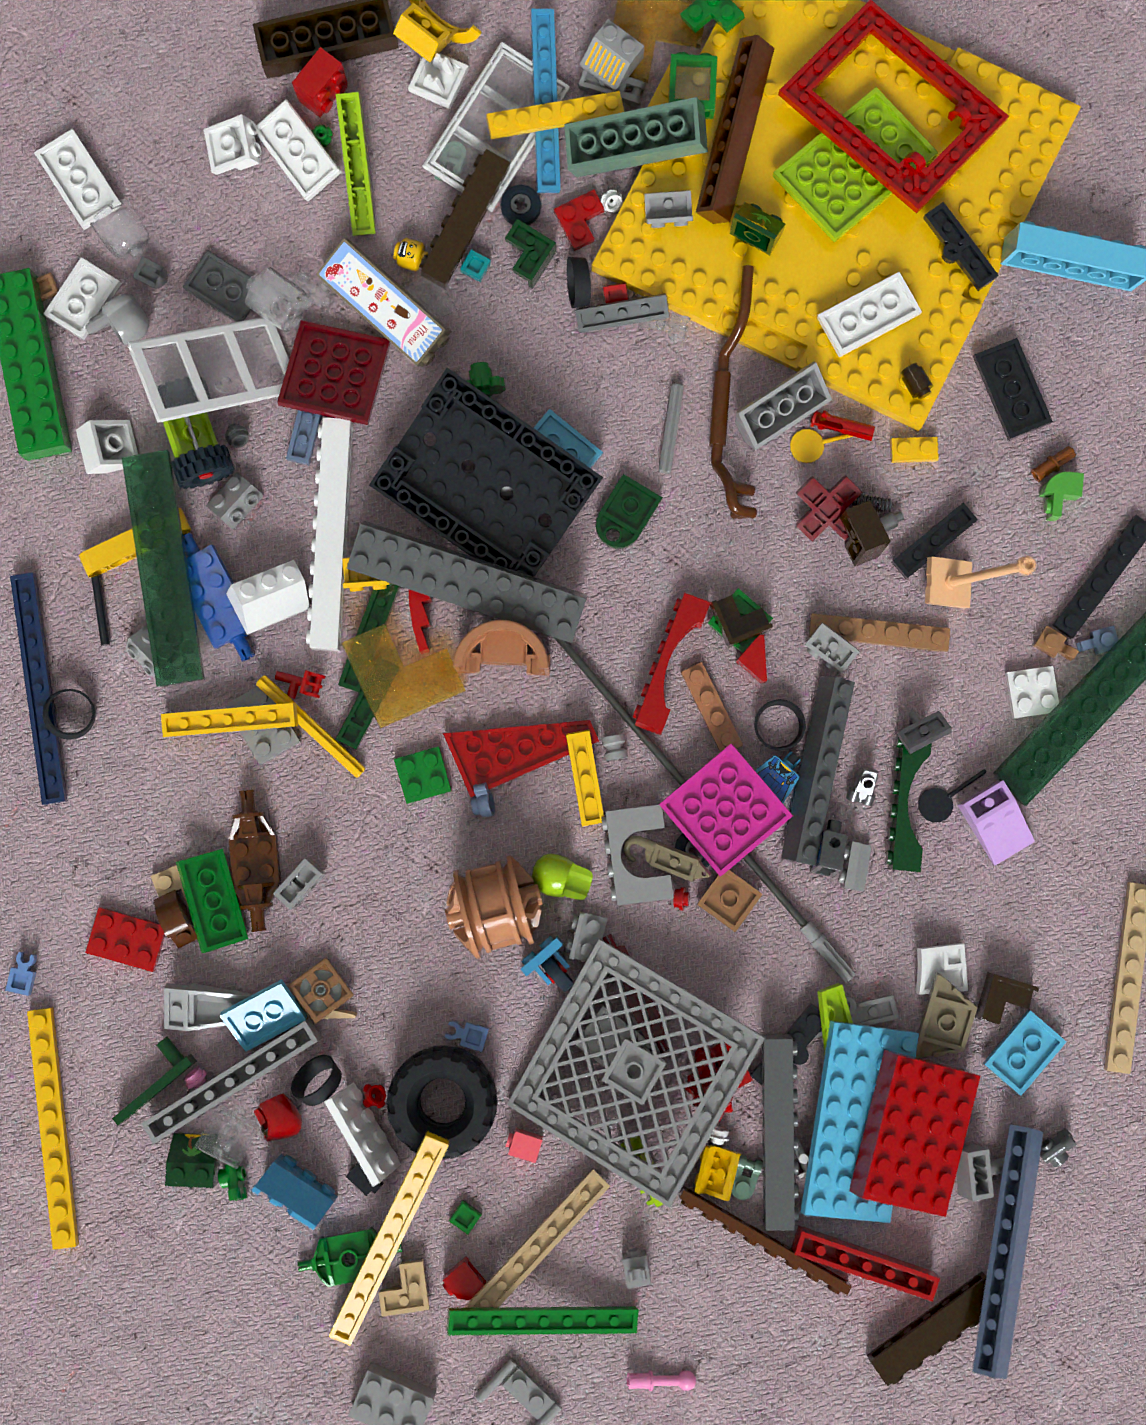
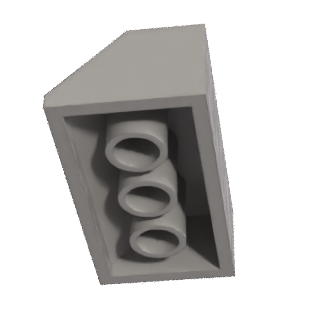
(782, 406)

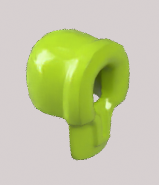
(561, 877)

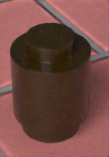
(916, 381)

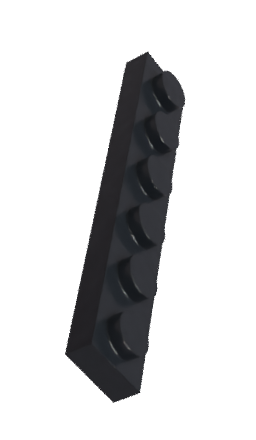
(1102, 578)

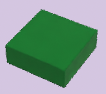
(465, 1217)

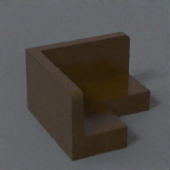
(865, 532)
(736, 627)
(998, 991)

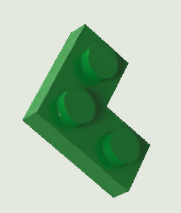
(703, 11)

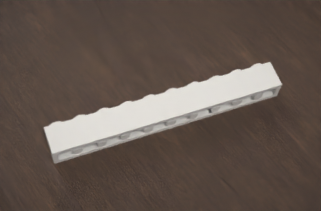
(331, 534)

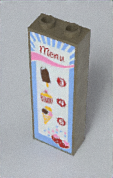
(384, 303)

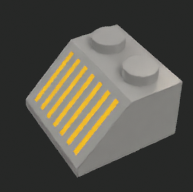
(612, 55)

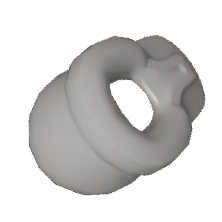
(124, 318)

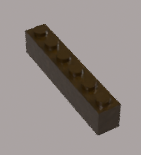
(465, 218)
(930, 1331)

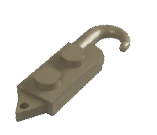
(668, 859)

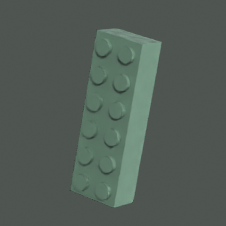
(636, 137)

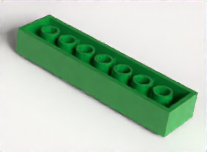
(30, 369)

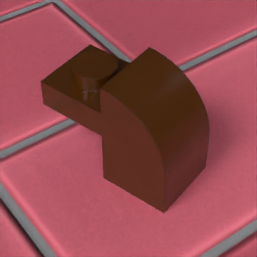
(174, 919)

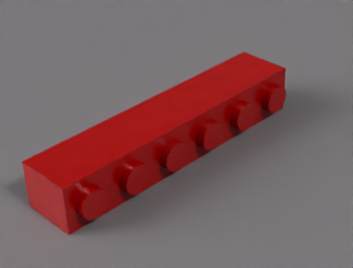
(865, 1263)

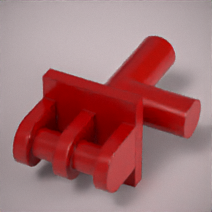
(309, 684)

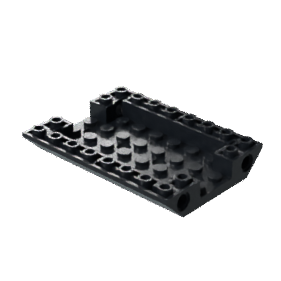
(470, 505)

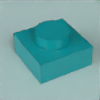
(475, 265)

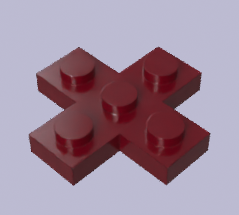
(826, 506)

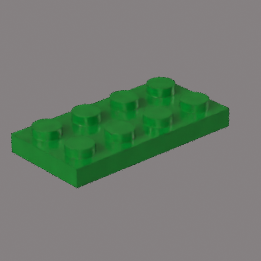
(212, 900)

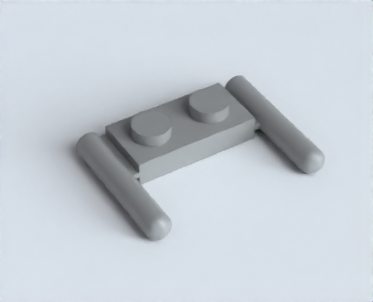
(524, 1390)

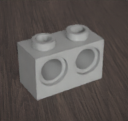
(299, 883)

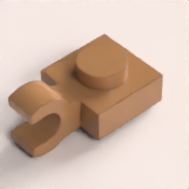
(1052, 642)

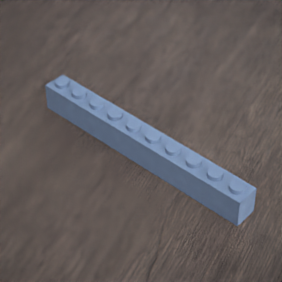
(1007, 1252)

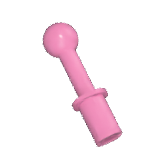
(685, 1380)

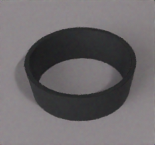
(578, 282)
(801, 719)
(58, 733)
(308, 1072)

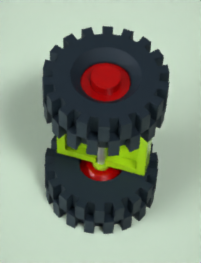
(196, 452)

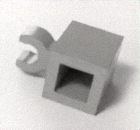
(636, 1268)

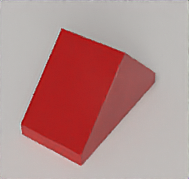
(754, 660)

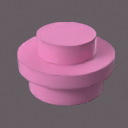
(195, 1078)

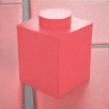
(524, 1145)

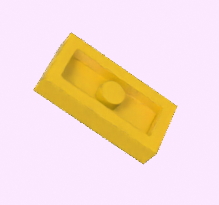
(914, 449)

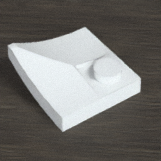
(945, 959)

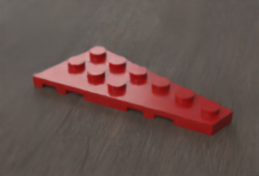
(510, 752)

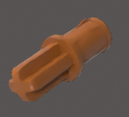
(1053, 463)

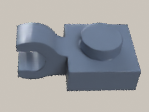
(1101, 640)

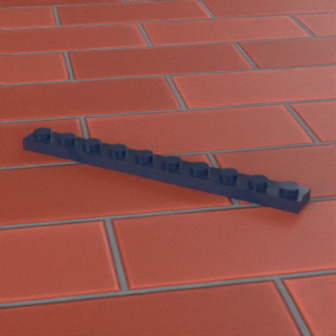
(38, 687)

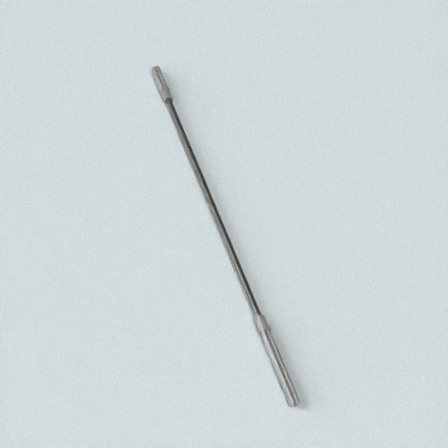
(817, 939)

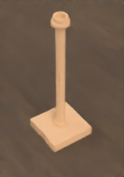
(951, 579)

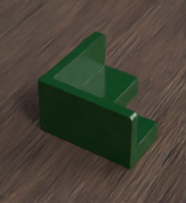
(536, 250)

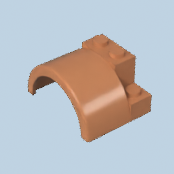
(501, 644)

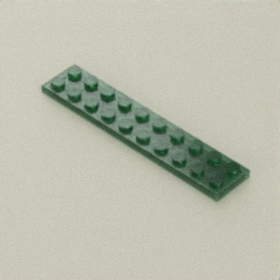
(163, 568)
(1077, 716)

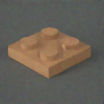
(729, 899)

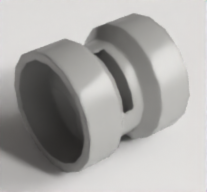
(614, 747)

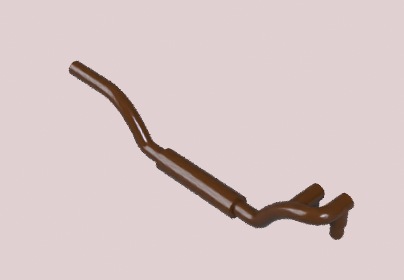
(720, 405)

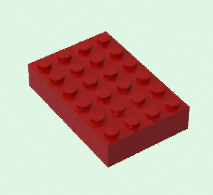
(914, 1133)

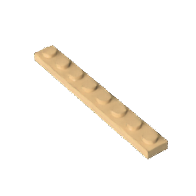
(1127, 981)
(540, 1242)

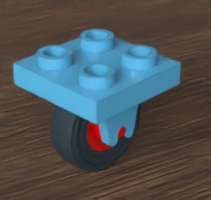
(554, 969)

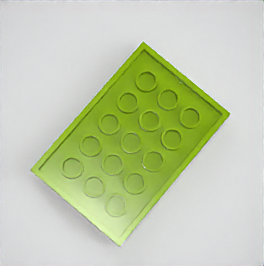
(832, 184)

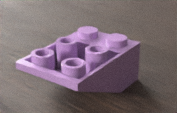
(997, 821)

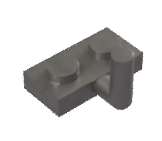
(923, 731)

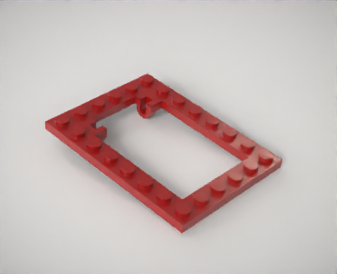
(912, 186)

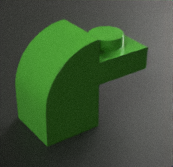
(1061, 486)

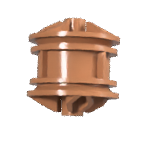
(493, 906)

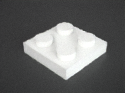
(1032, 691)

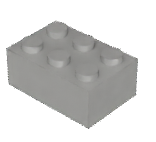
(391, 1399)

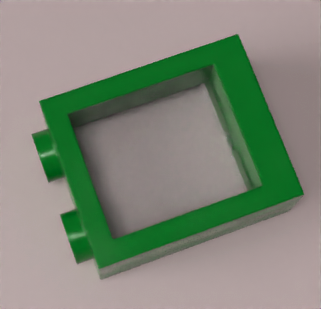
(694, 77)

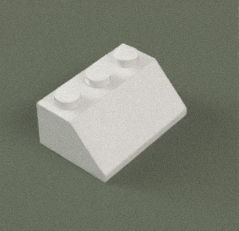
(269, 597)

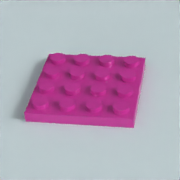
(725, 809)

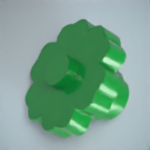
(482, 378)

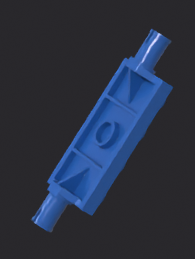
(209, 587)

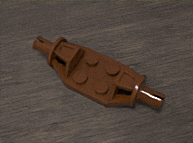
(253, 860)

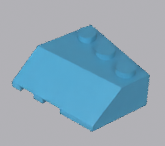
(296, 1190)

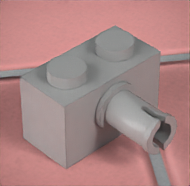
(976, 1172)

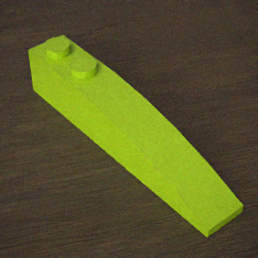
(356, 163)

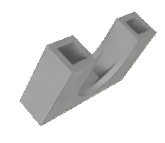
(627, 887)

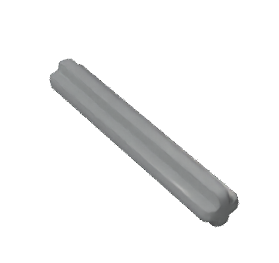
(671, 428)

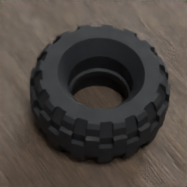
(436, 1063)

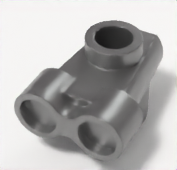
(862, 790)

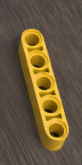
(116, 551)

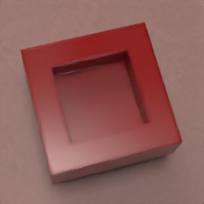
(615, 292)

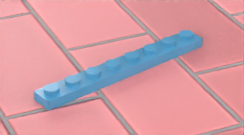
(545, 92)

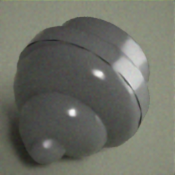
(237, 435)

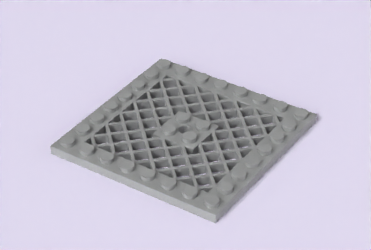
(644, 1175)

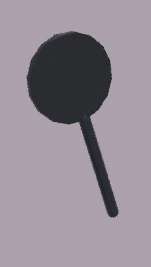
(937, 804)

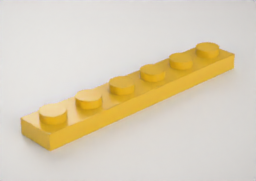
(552, 114)
(229, 719)

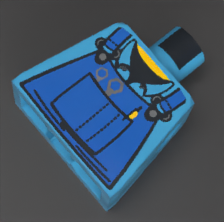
(779, 774)

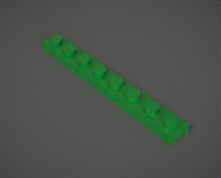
(542, 1320)

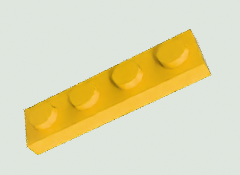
(585, 777)

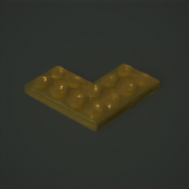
(653, 22)
(395, 689)

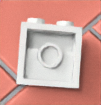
(232, 144)

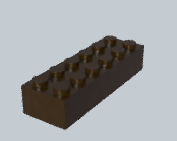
(341, 29)

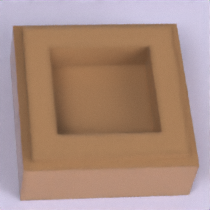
(47, 286)

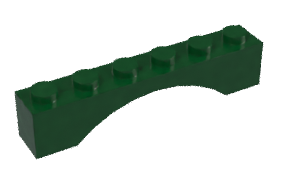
(905, 850)

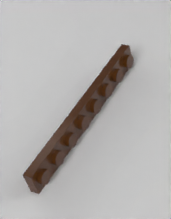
(772, 1246)

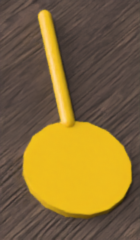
(808, 445)

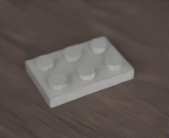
(264, 742)

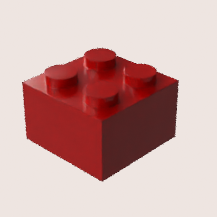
(320, 82)

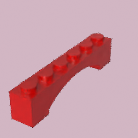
(653, 712)

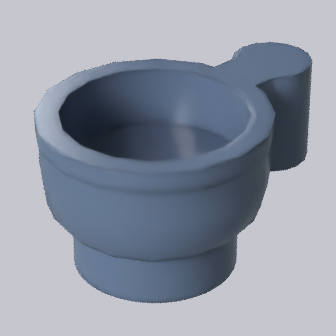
(484, 802)

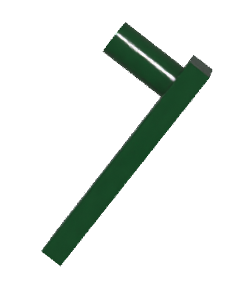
(180, 1065)

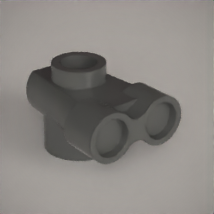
(1055, 1149)

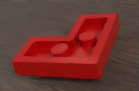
(574, 215)

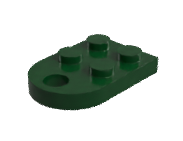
(626, 511)

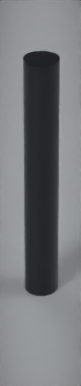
(100, 610)

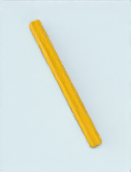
(313, 728)

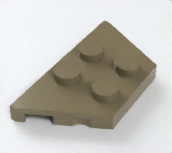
(945, 1020)

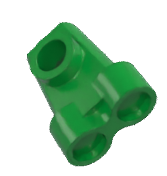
(234, 1180)

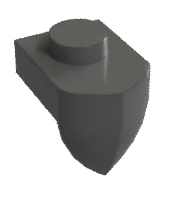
(151, 273)

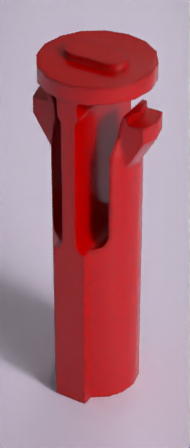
(843, 425)

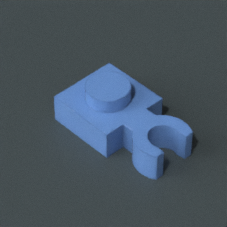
(21, 978)
(471, 1036)

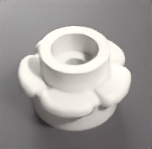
(615, 204)
(719, 1135)

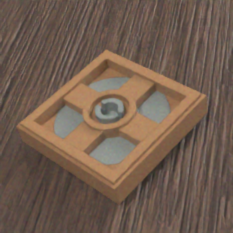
(320, 990)

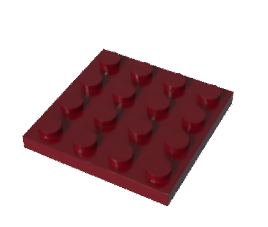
(334, 372)

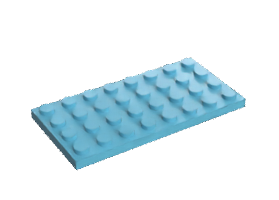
(842, 1110)

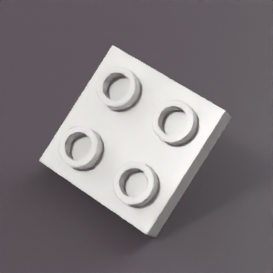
(439, 79)

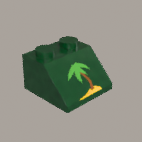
(757, 227)
(188, 1165)

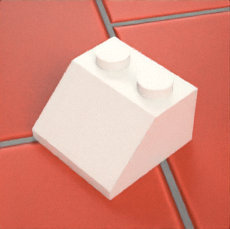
(105, 444)

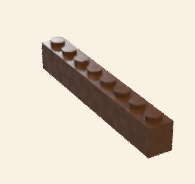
(735, 129)

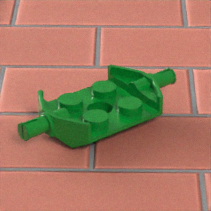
(329, 1256)

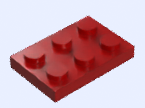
(126, 939)

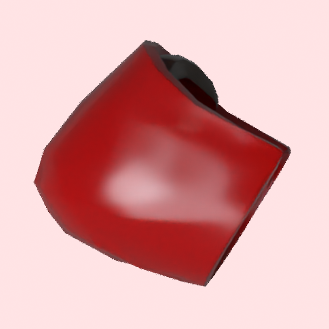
(278, 1118)

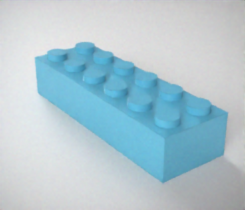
(1075, 256)

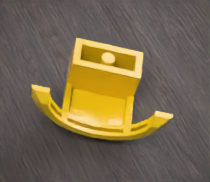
(429, 33)

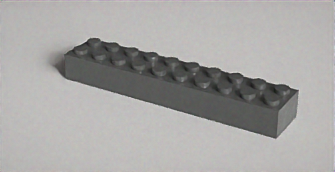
(466, 581)

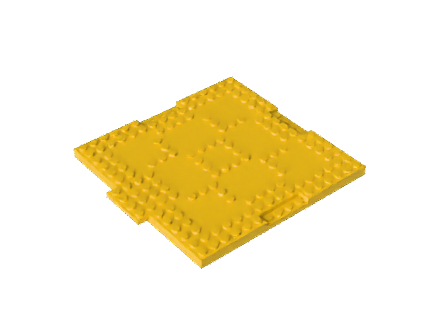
(808, 271)

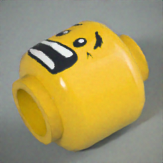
(409, 253)

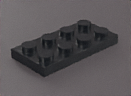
(1012, 389)

